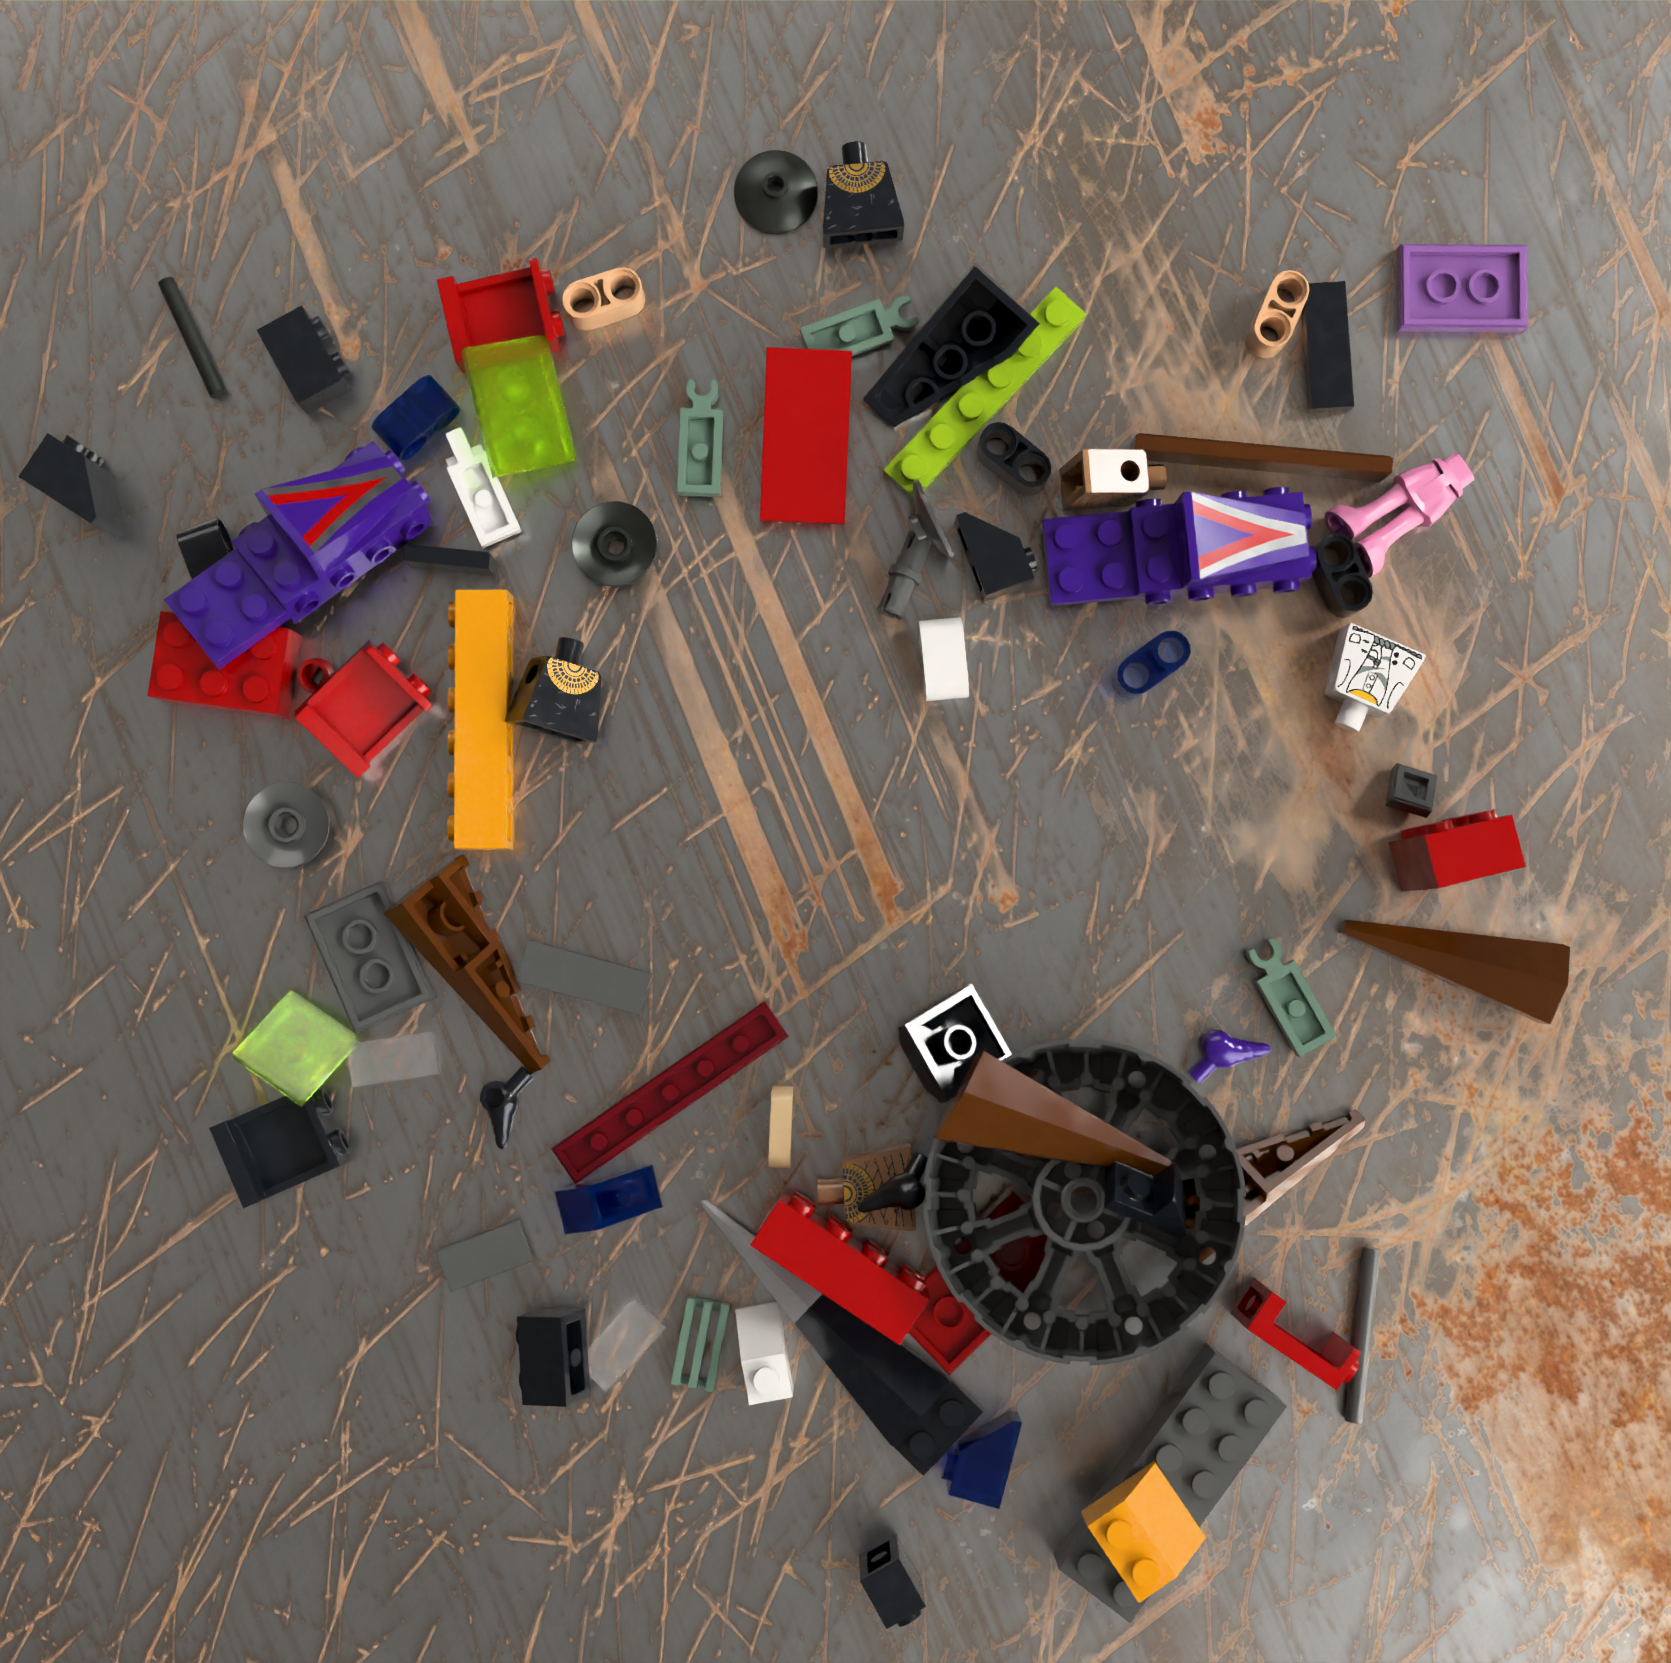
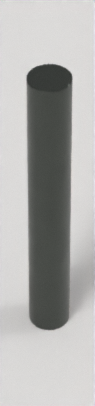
(192, 337)

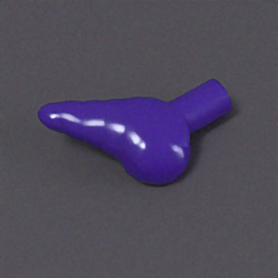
(1224, 1052)

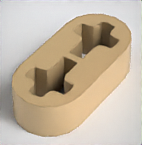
(780, 1127)

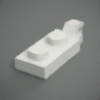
(479, 492)

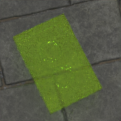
(518, 405)

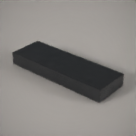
(1327, 348)

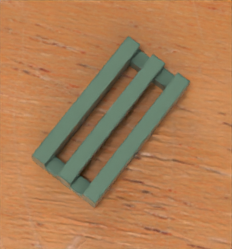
(693, 1380)

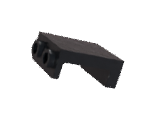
(280, 1146)

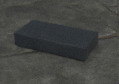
(449, 560)

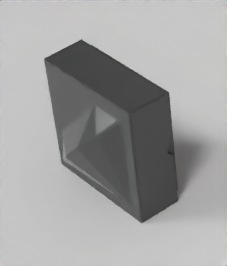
(1411, 790)

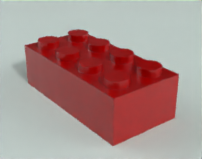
(842, 1267)

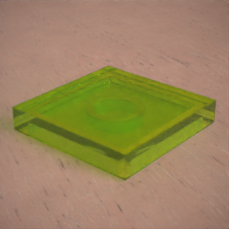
(296, 1048)

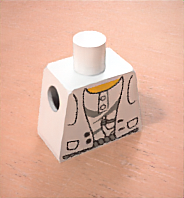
(1368, 675)

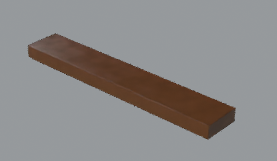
(1263, 457)

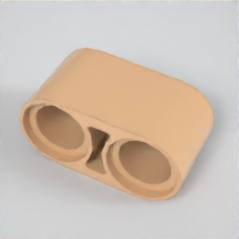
(601, 290)
(1277, 314)

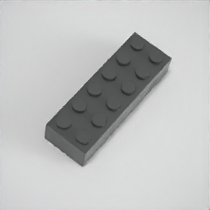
(1199, 1444)

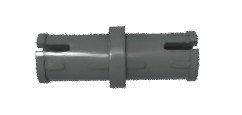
(904, 576)

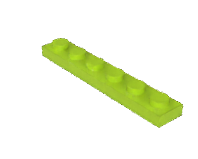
(983, 397)

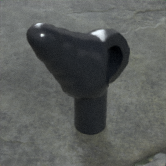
(502, 1103)
(901, 1190)

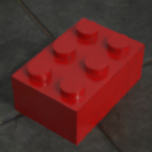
(253, 683)
(1456, 851)

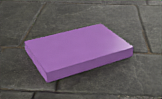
(1462, 288)

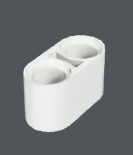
(943, 659)

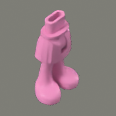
(1422, 495)

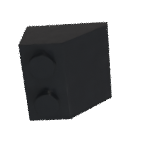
(77, 481)

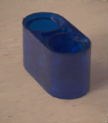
(415, 417)
(1150, 664)

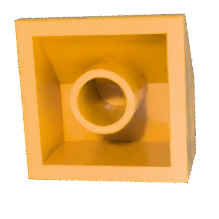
(1144, 1531)

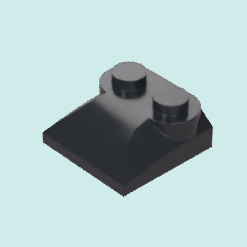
(947, 1039)

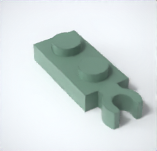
(858, 328)
(700, 444)
(1291, 1001)

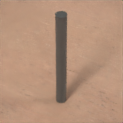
(1363, 1332)

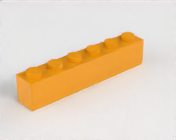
(481, 736)

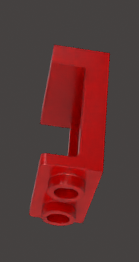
(500, 309)
(364, 706)
(1257, 1311)

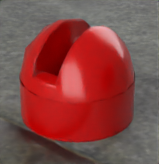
(309, 671)

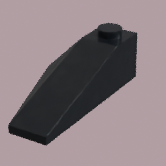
(958, 342)

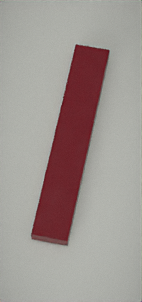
(670, 1092)

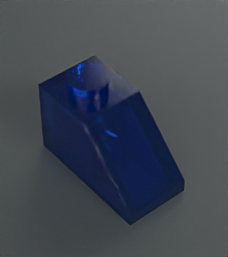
(608, 1200)
(983, 1461)

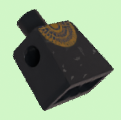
(860, 201)
(559, 696)

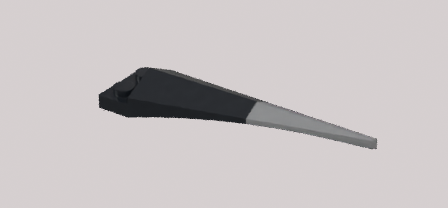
(898, 1390)

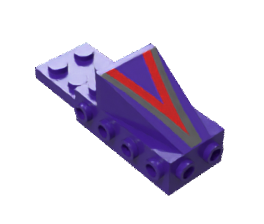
(1181, 549)
(305, 551)

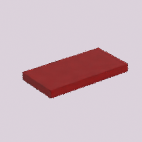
(805, 435)
(948, 1327)

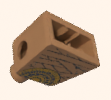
(1108, 478)
(861, 1177)

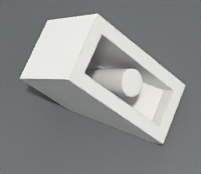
(763, 1353)

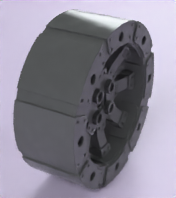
(1100, 1334)

